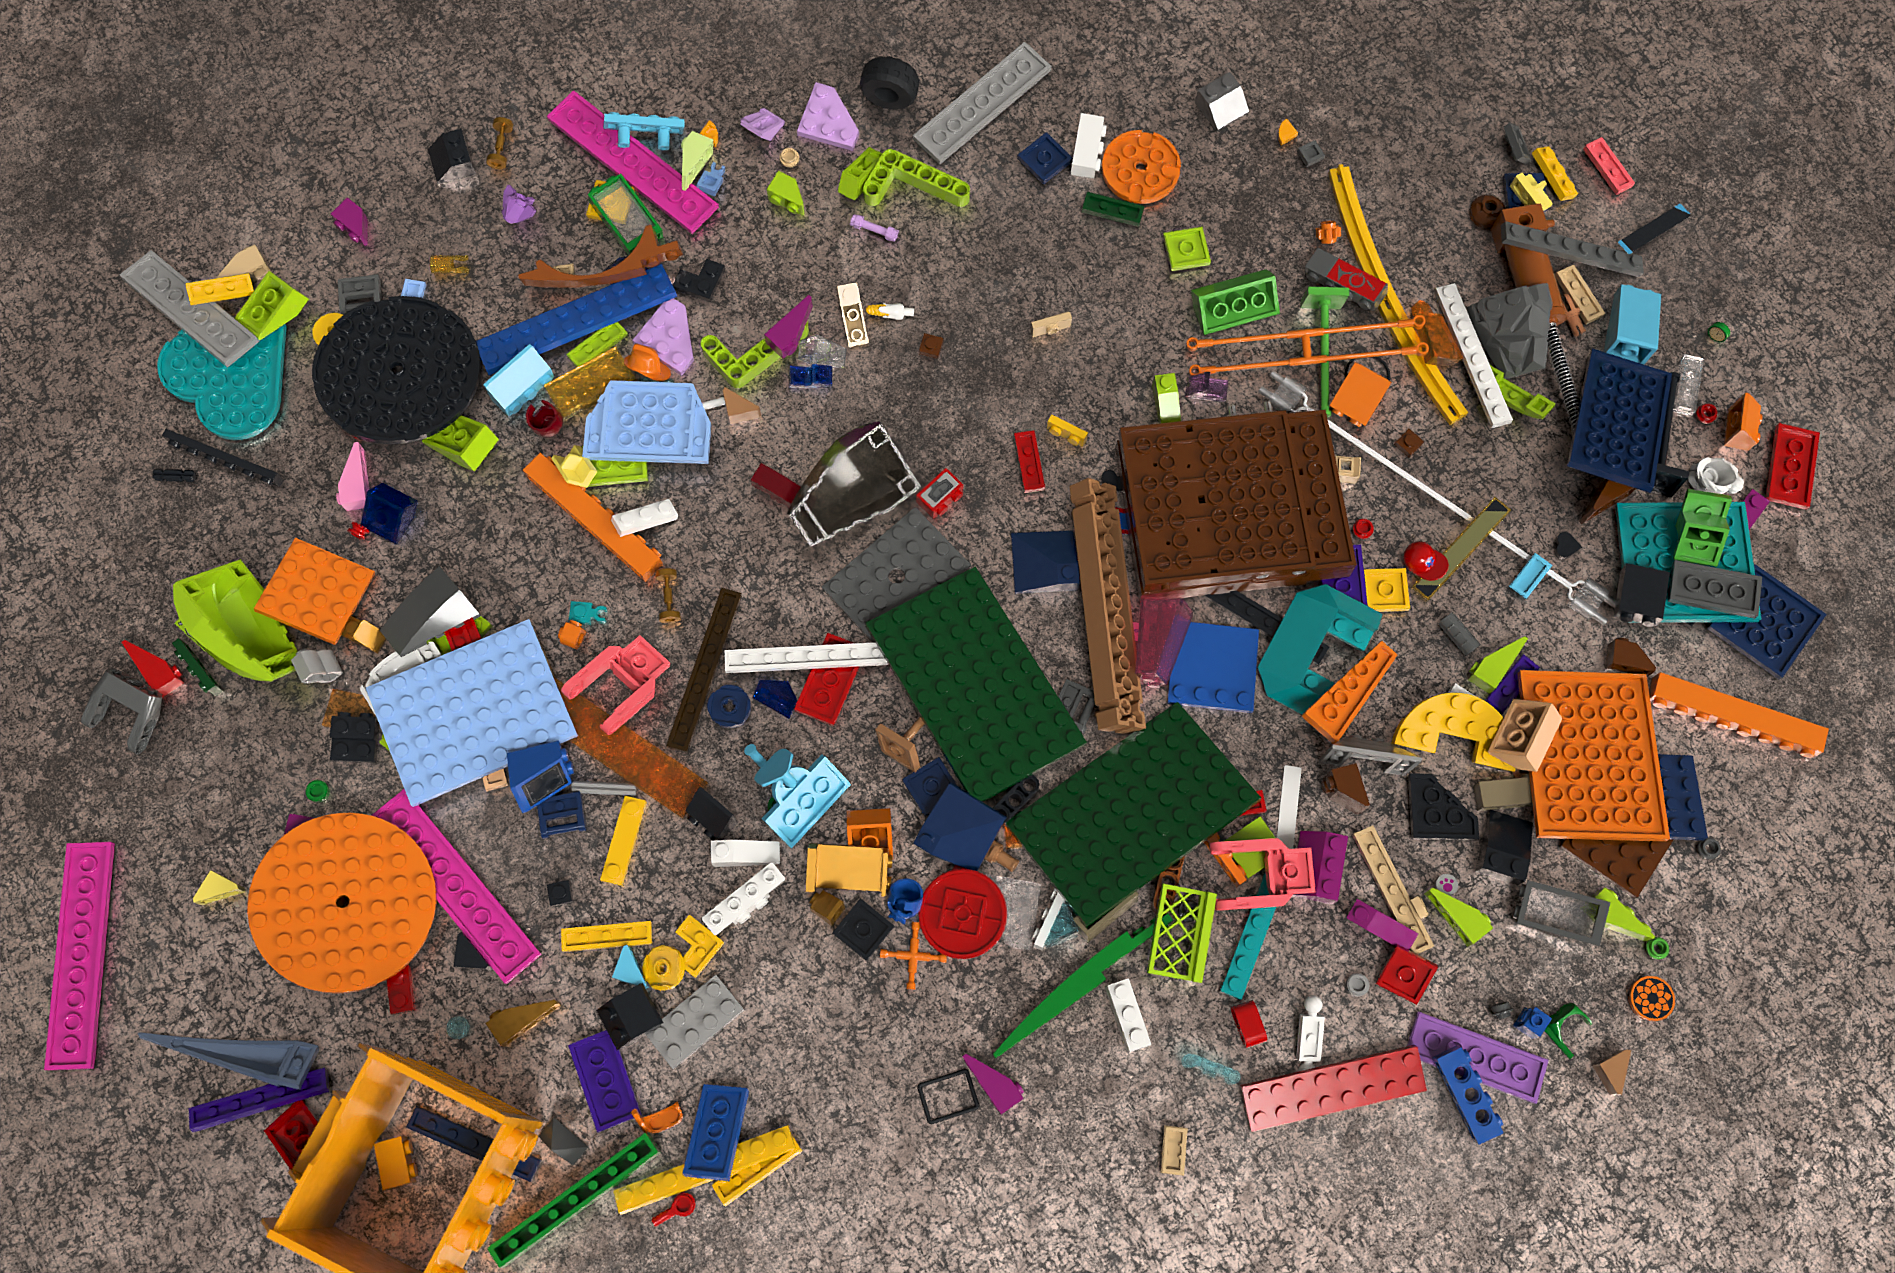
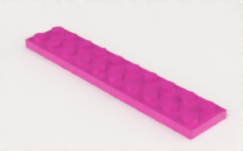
(636, 163)
(464, 894)
(79, 956)

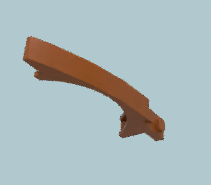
(646, 254)

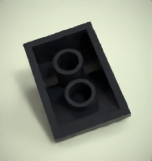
(1505, 848)

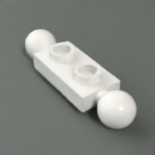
(1310, 1034)

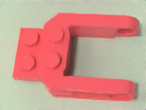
(634, 665)
(1285, 869)

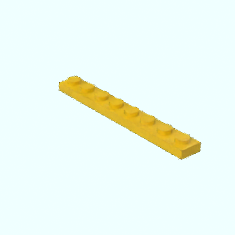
(673, 1181)

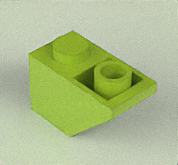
(785, 192)

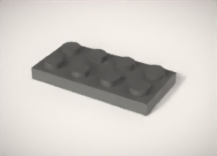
(1715, 589)

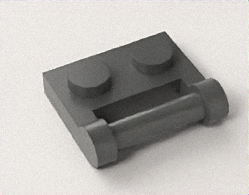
(358, 288)
(1071, 696)

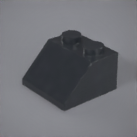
(451, 157)
(710, 815)
(629, 1016)

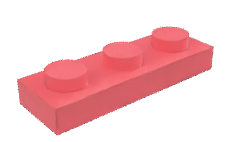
(1609, 166)

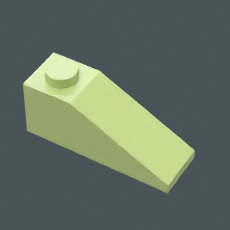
(696, 153)

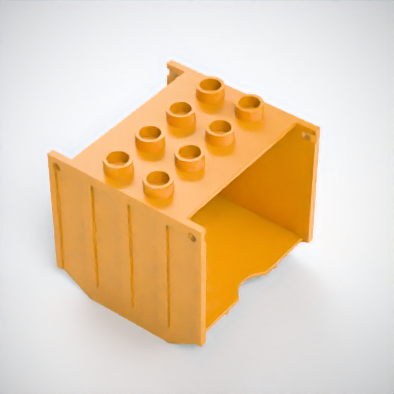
(339, 1154)

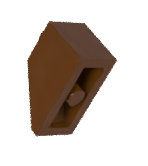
(1628, 658)

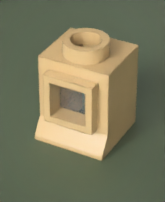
(1348, 468)

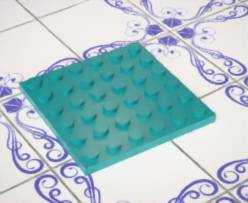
(1649, 540)

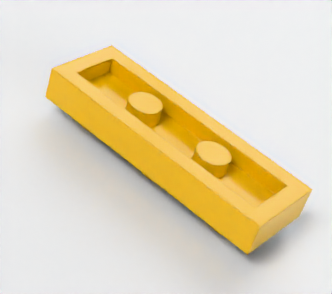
(1555, 173)
(219, 289)

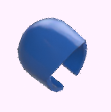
(904, 899)

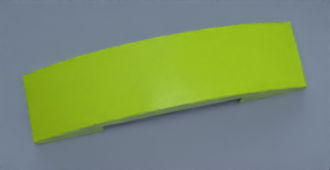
(1521, 400)

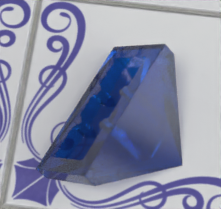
(777, 696)

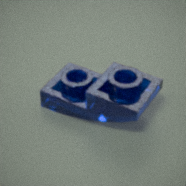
(810, 377)

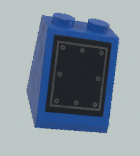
(538, 773)

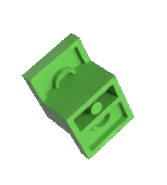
(1702, 527)

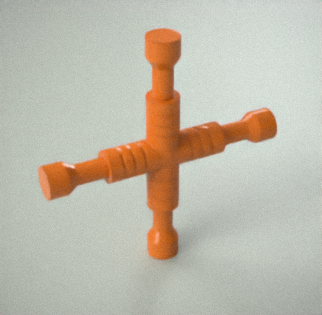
(913, 955)

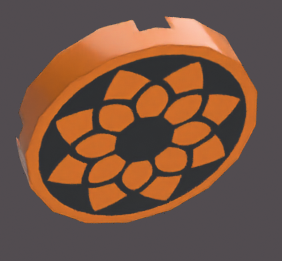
(1651, 998)

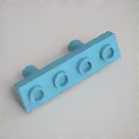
(635, 122)

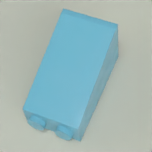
(1633, 324)

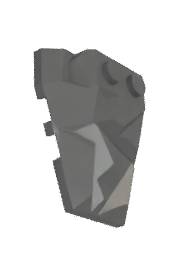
(1514, 328)

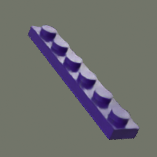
(256, 1101)

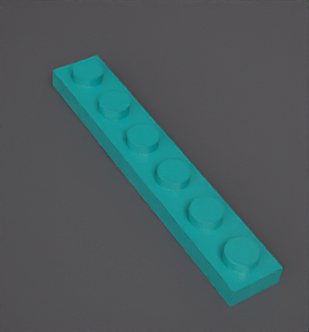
(1248, 947)

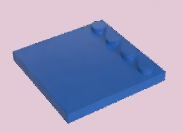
(1216, 668)

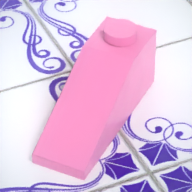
(354, 480)

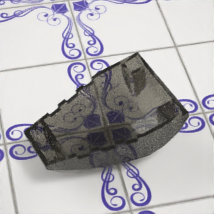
(852, 484)

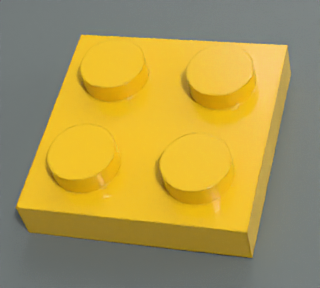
(1387, 589)

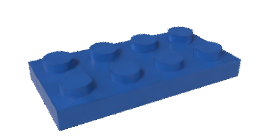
(716, 1132)

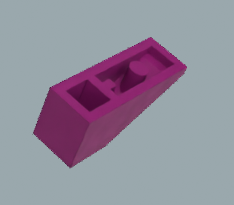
(788, 331)
(1381, 925)
(998, 1087)

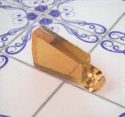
(1436, 334)

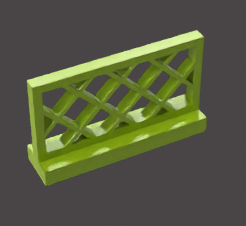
(1199, 940)

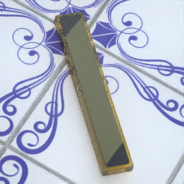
(1465, 545)

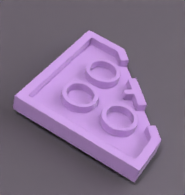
(828, 119)
(669, 335)

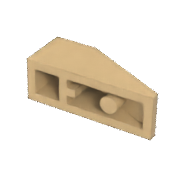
(247, 261)

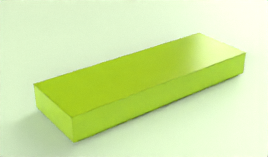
(597, 344)

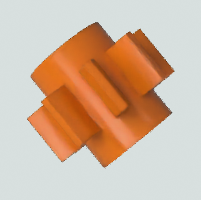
(1328, 232)

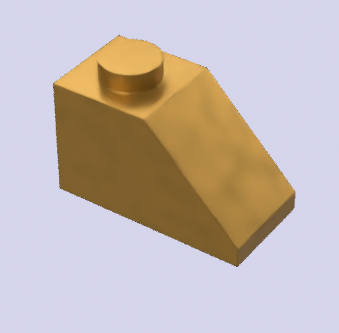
(827, 907)

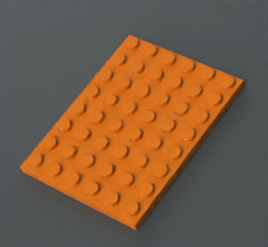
(1602, 762)

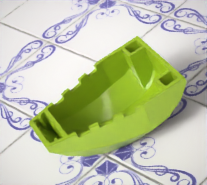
(222, 620)

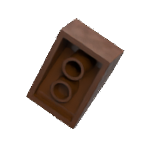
(1606, 496)

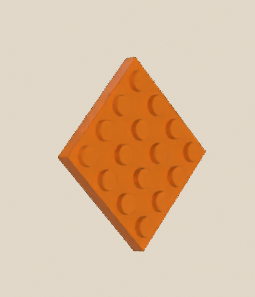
(314, 591)

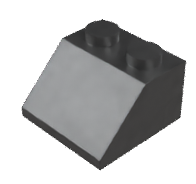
(1222, 101)

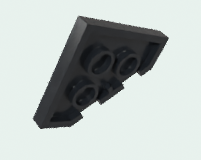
(1438, 812)

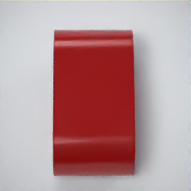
(1249, 1024)

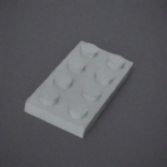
(695, 1021)

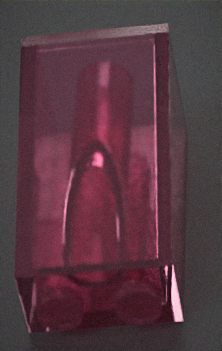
(1160, 638)

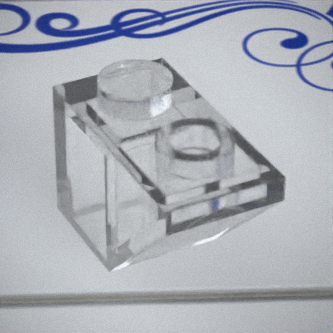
(821, 352)

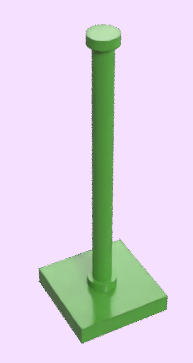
(1324, 299)

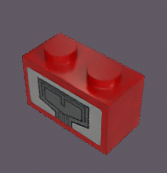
(940, 493)

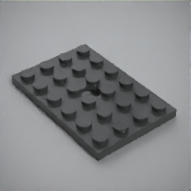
(909, 545)

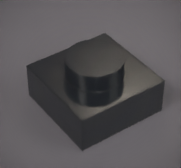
(560, 893)

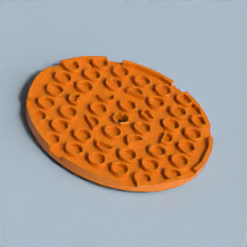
(348, 947)

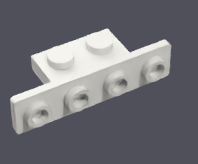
(744, 900)

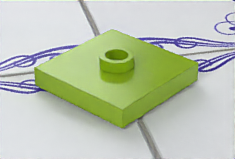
(1186, 248)

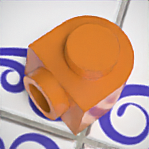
(572, 634)

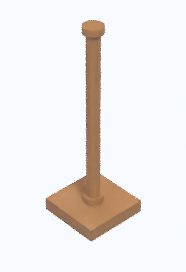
(899, 746)

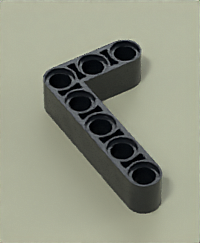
(1020, 794)

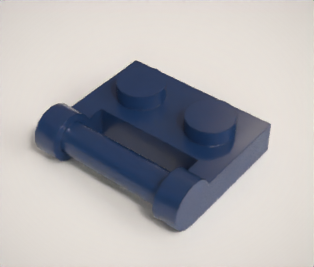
(558, 808)

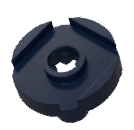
(722, 697)

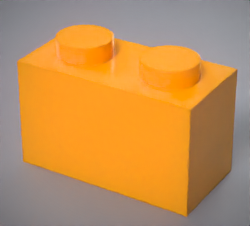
(395, 1162)

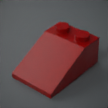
(292, 1131)

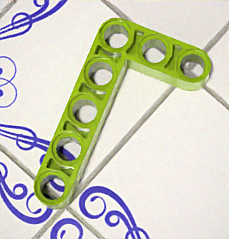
(914, 178)
(740, 365)

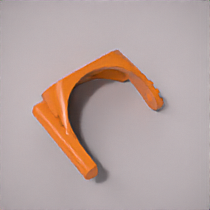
(660, 1120)

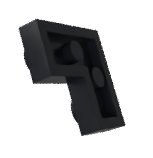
(702, 285)

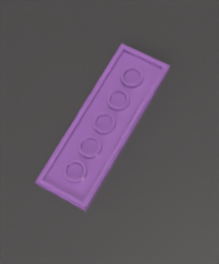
(1496, 1062)

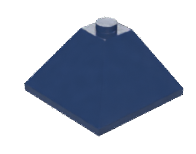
(1044, 562)
(960, 829)

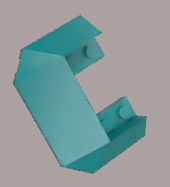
(1299, 637)

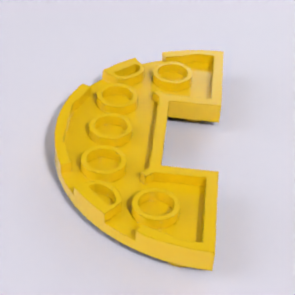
(1452, 715)

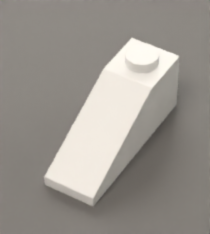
(744, 853)

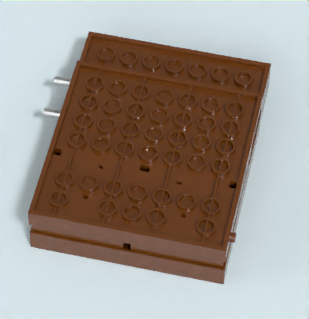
(1233, 504)

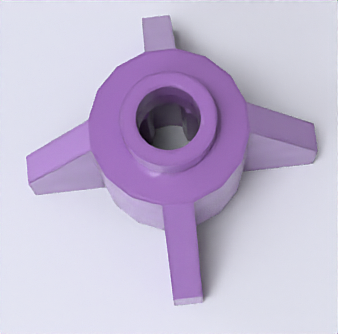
(516, 206)

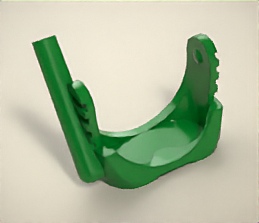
(1554, 1027)

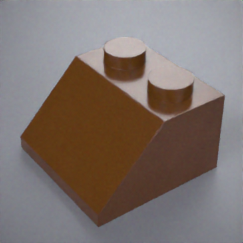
(1346, 788)

